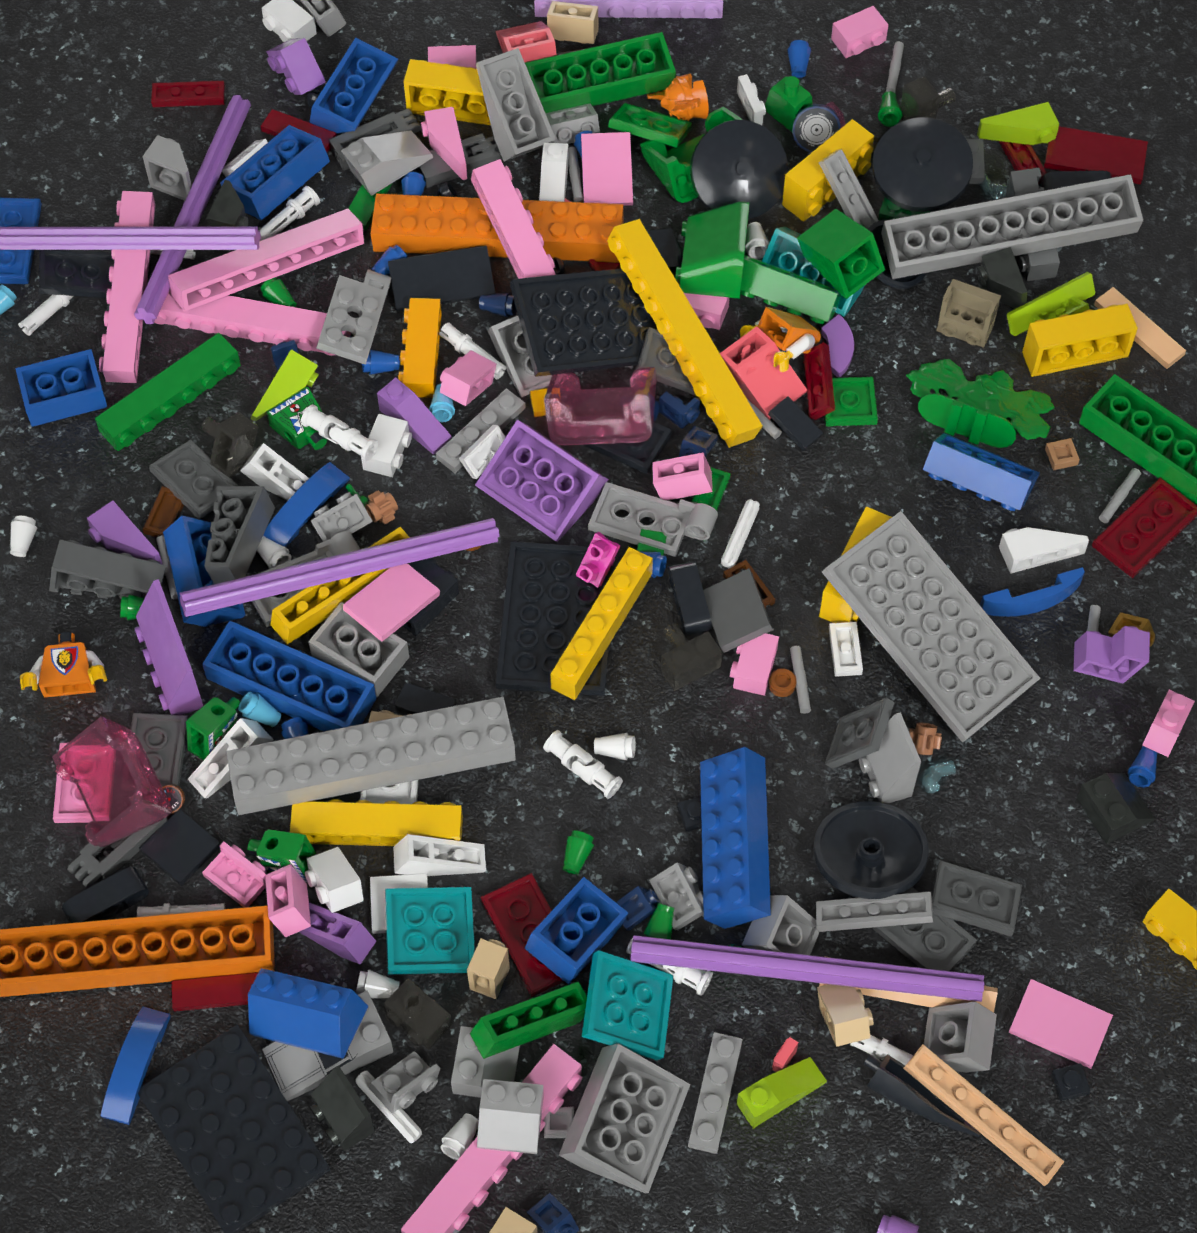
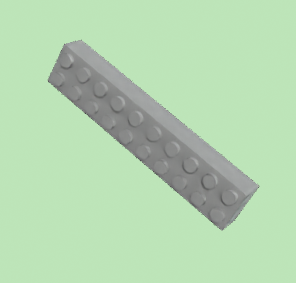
(1020, 222)
(370, 755)

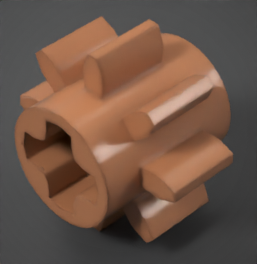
(381, 507)
(925, 738)

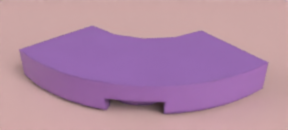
(841, 344)

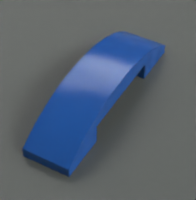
(304, 503)
(1002, 603)
(133, 1064)

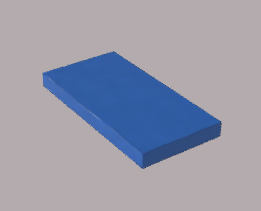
(17, 212)

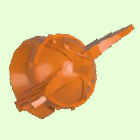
(684, 100)

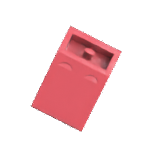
(532, 39)
(752, 367)

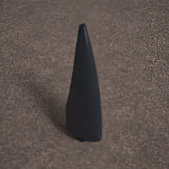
(904, 1090)

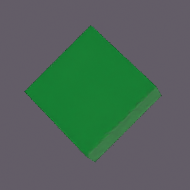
(654, 535)

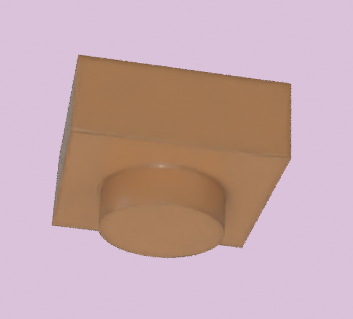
(1062, 454)

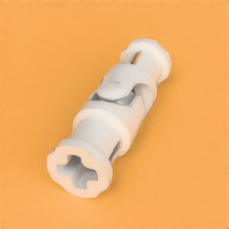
(339, 432)
(585, 766)

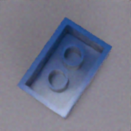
(61, 387)
(576, 930)

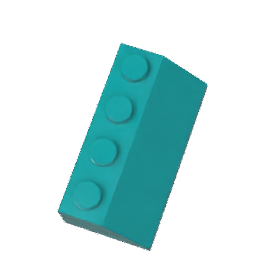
(787, 254)

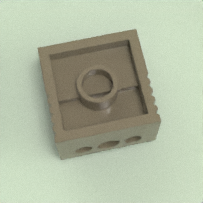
(968, 313)

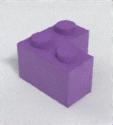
(297, 64)
(1112, 657)

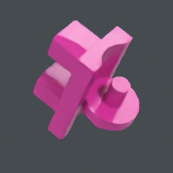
(597, 560)

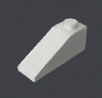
(554, 172)
(273, 472)
(1036, 547)
(214, 770)
(437, 856)

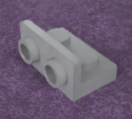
(571, 121)
(346, 516)
(679, 889)
(404, 1082)

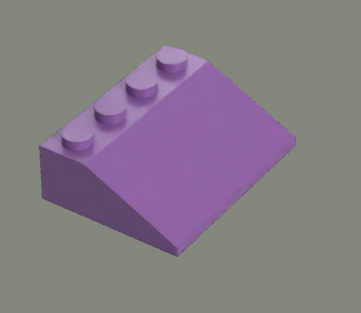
(540, 481)
(166, 654)

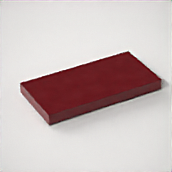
(1096, 152)
(1146, 527)
(515, 915)

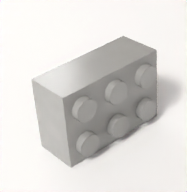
(355, 650)

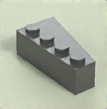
(1036, 264)
(236, 530)
(102, 571)

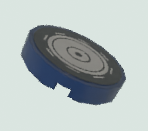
(815, 126)

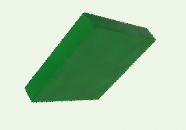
(853, 402)

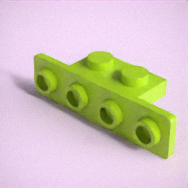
(1060, 301)

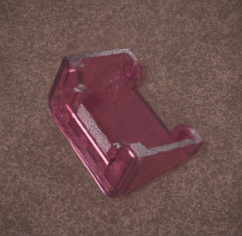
(603, 414)
(113, 781)

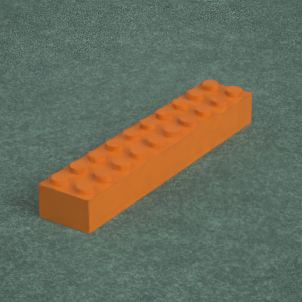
(455, 223)
(135, 951)

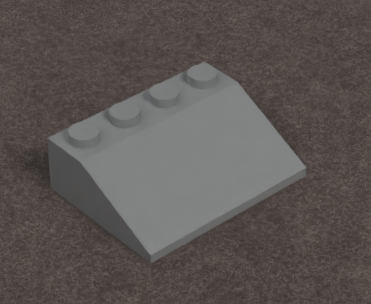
(625, 1118)

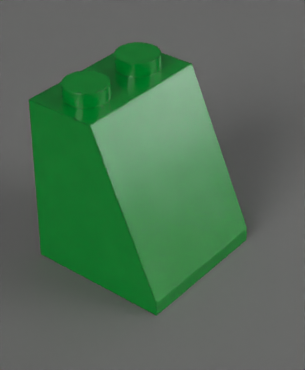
(842, 252)

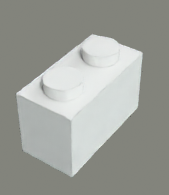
(288, 20)
(392, 438)
(334, 880)

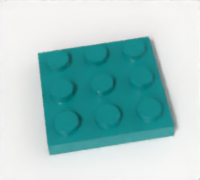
(429, 930)
(627, 1005)

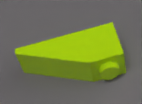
(1022, 126)
(290, 379)
(779, 1091)

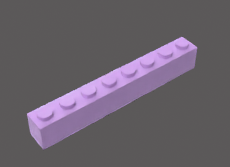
(644, 8)

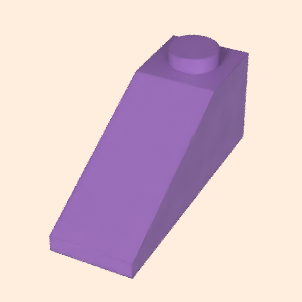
(402, 403)
(119, 533)
(339, 934)

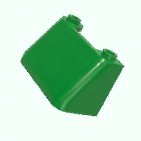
(674, 165)
(714, 251)

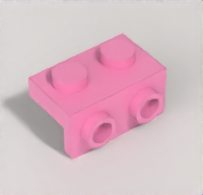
(236, 875)

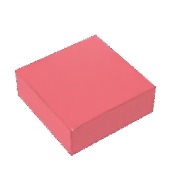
(785, 1054)

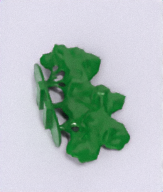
(980, 405)

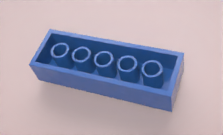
(288, 679)
(735, 838)

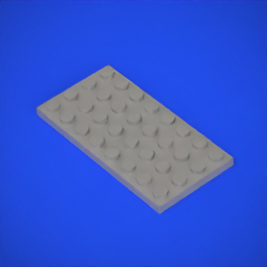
(931, 626)

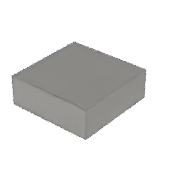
(558, 1124)

